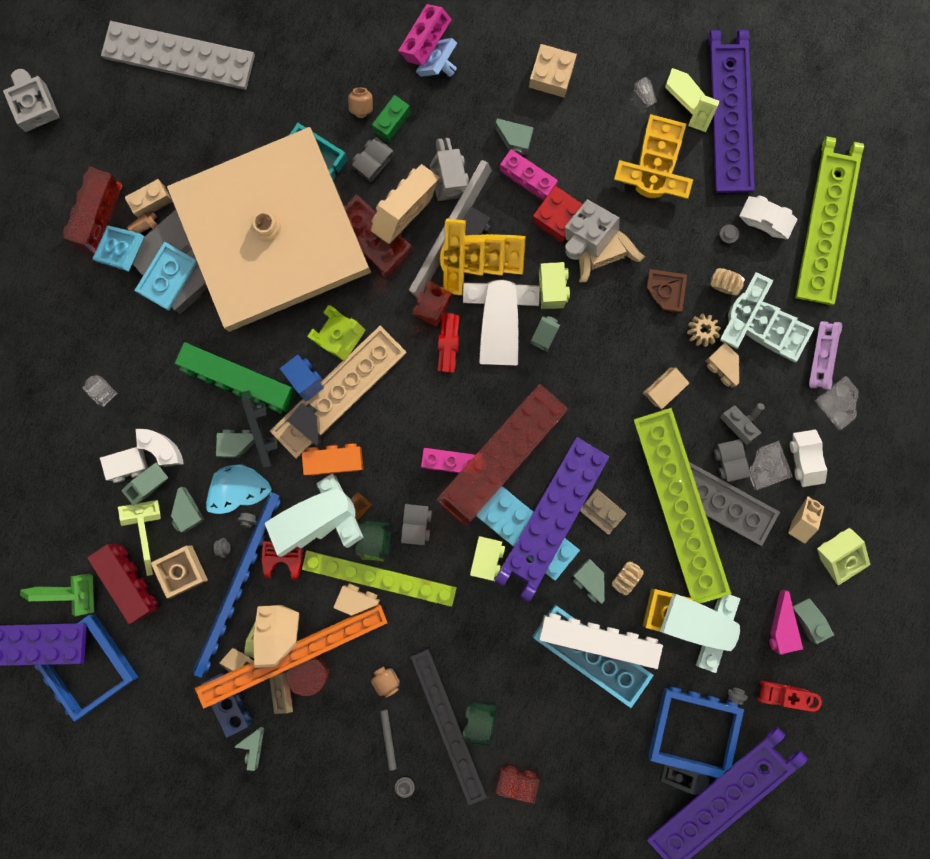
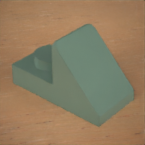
(252, 743)

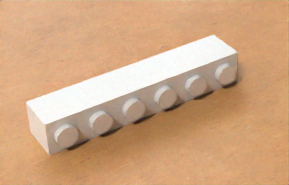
(600, 641)

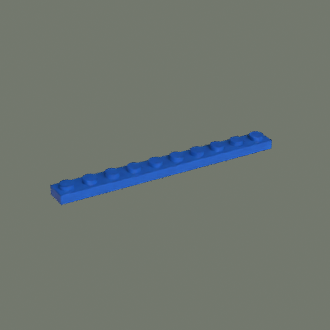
(234, 591)

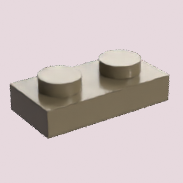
(281, 694)

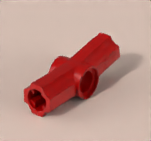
(448, 343)

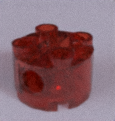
(432, 303)
(308, 676)

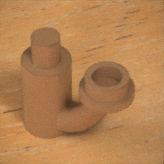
(143, 223)

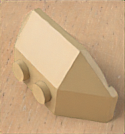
(274, 634)

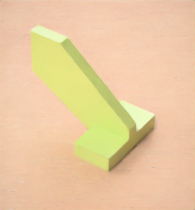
(691, 96)
(139, 514)

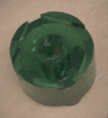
(375, 541)
(480, 723)

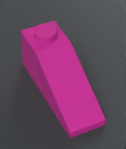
(784, 628)

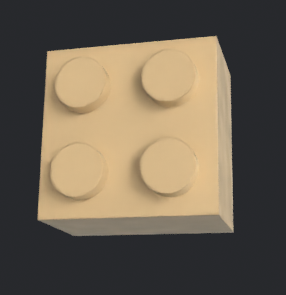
(552, 70)
(179, 571)

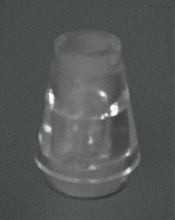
(645, 91)

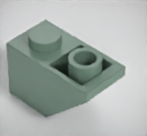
(545, 333)
(233, 444)
(144, 484)
(591, 579)

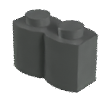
(372, 159)
(732, 461)
(415, 524)

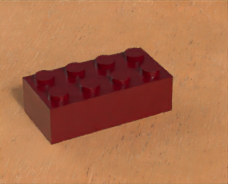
(124, 583)

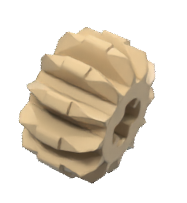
(727, 281)
(700, 323)
(627, 578)

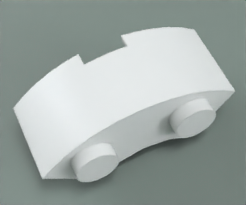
(768, 217)
(161, 447)
(808, 458)

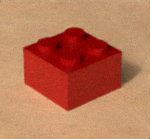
(556, 213)

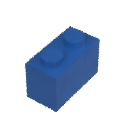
(302, 378)

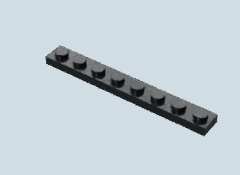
(448, 727)

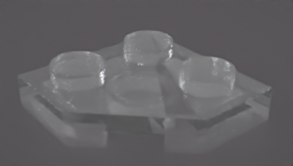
(840, 402)
(769, 466)

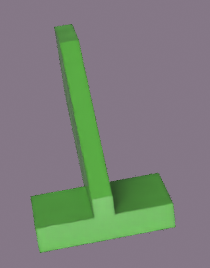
(80, 593)

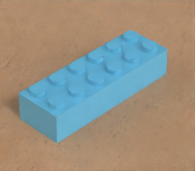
(509, 517)
(618, 677)

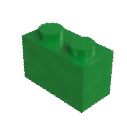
(391, 118)

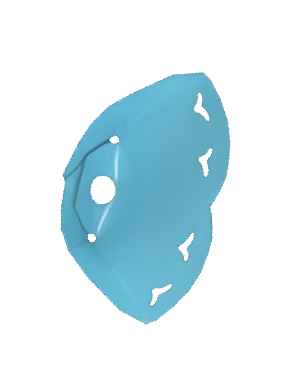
(234, 488)

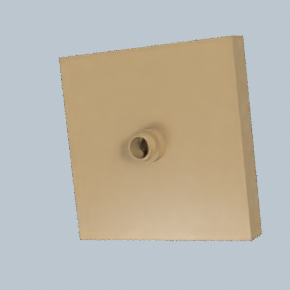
(268, 229)

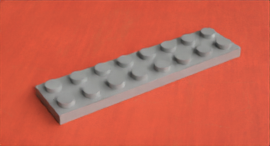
(178, 55)

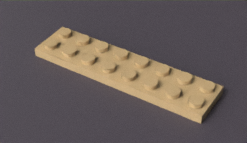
(343, 387)

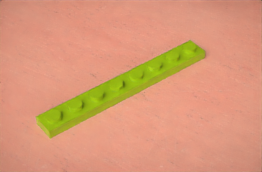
(379, 578)

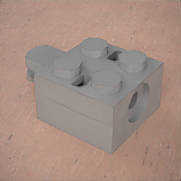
(30, 101)
(450, 168)
(590, 230)

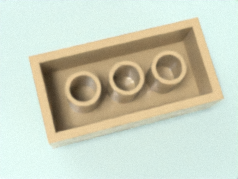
(404, 203)

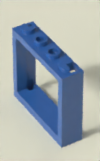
(108, 645)
(687, 764)

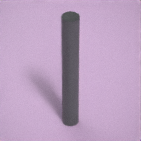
(388, 740)

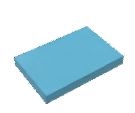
(118, 248)
(166, 276)

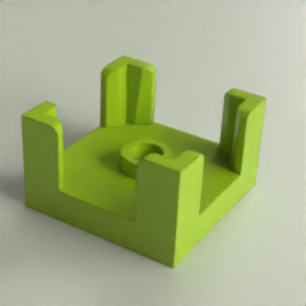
(338, 334)

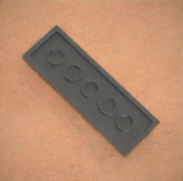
(734, 507)

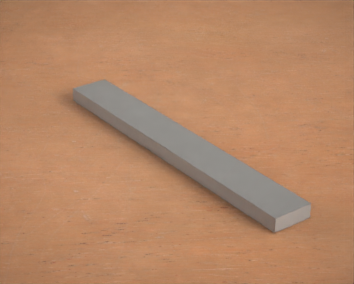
(465, 202)

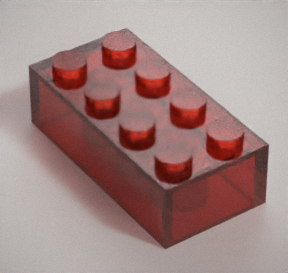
(92, 209)
(377, 251)

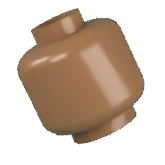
(360, 102)
(385, 682)

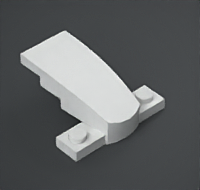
(500, 317)

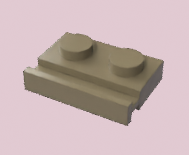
(602, 511)

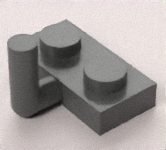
(742, 424)

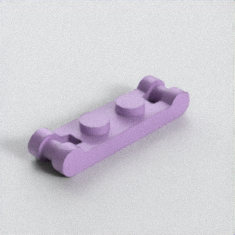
(825, 355)

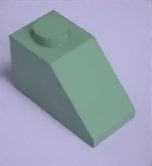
(515, 135)
(185, 511)
(812, 621)

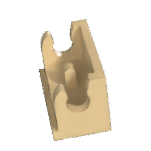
(666, 388)

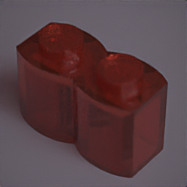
(517, 784)

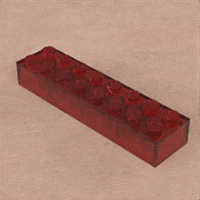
(502, 454)

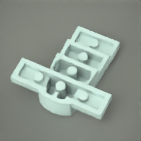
(765, 322)
(315, 519)
(704, 626)

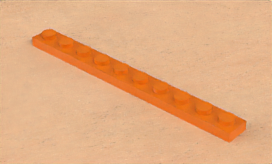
(303, 650)

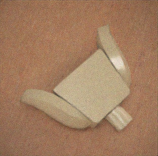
(615, 250)

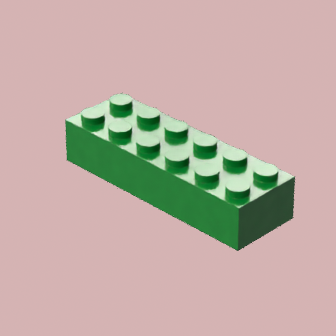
(235, 377)

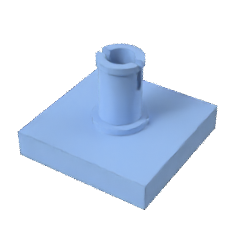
(438, 59)

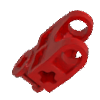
(292, 559)
(788, 696)

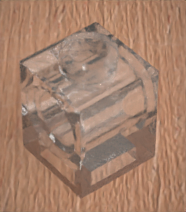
(99, 390)

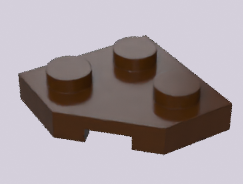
(667, 289)

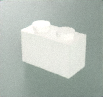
(124, 464)

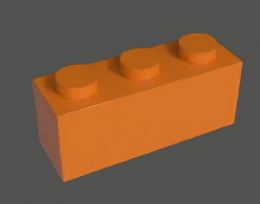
(332, 460)

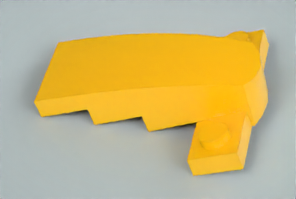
(657, 161)
(478, 255)

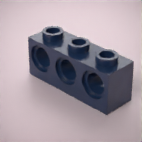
(226, 714)

